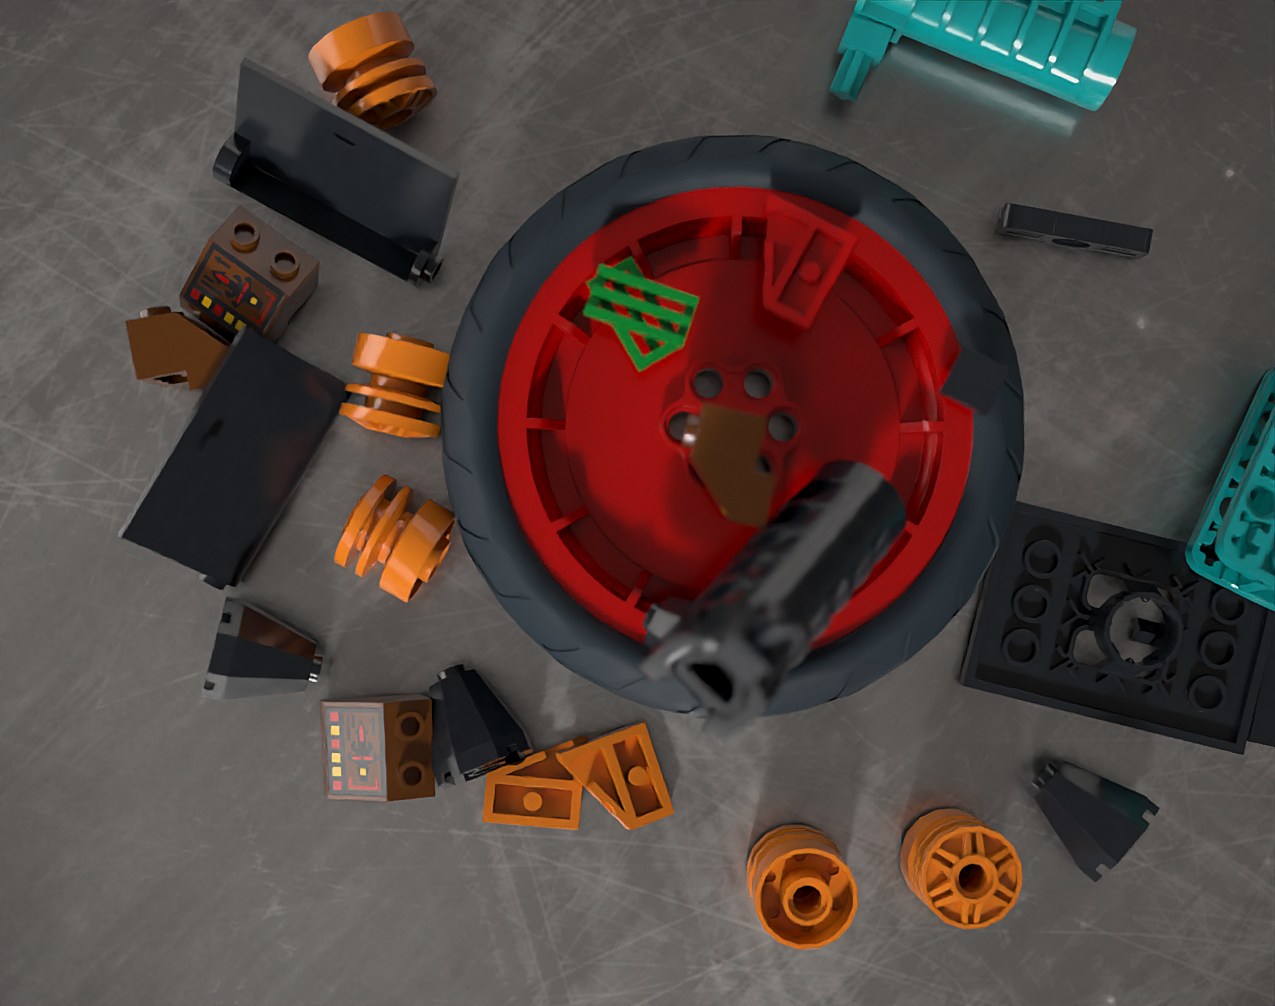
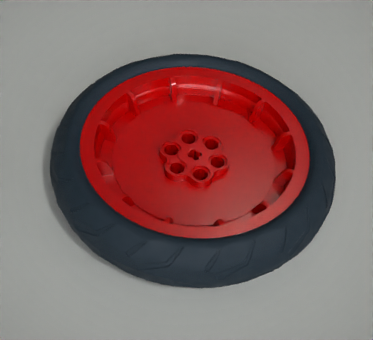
(567, 450)

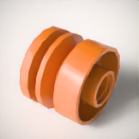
(373, 71)
(398, 386)
(390, 534)
(961, 868)
(801, 887)

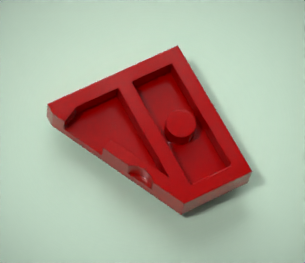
(801, 262)

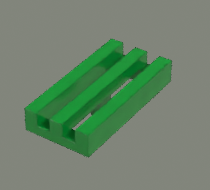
(600, 292)
(657, 352)

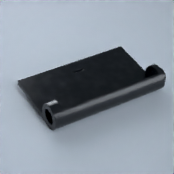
(337, 175)
(236, 460)

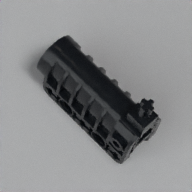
(780, 593)

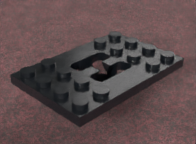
(1038, 604)

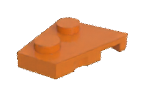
(621, 774)
(535, 792)

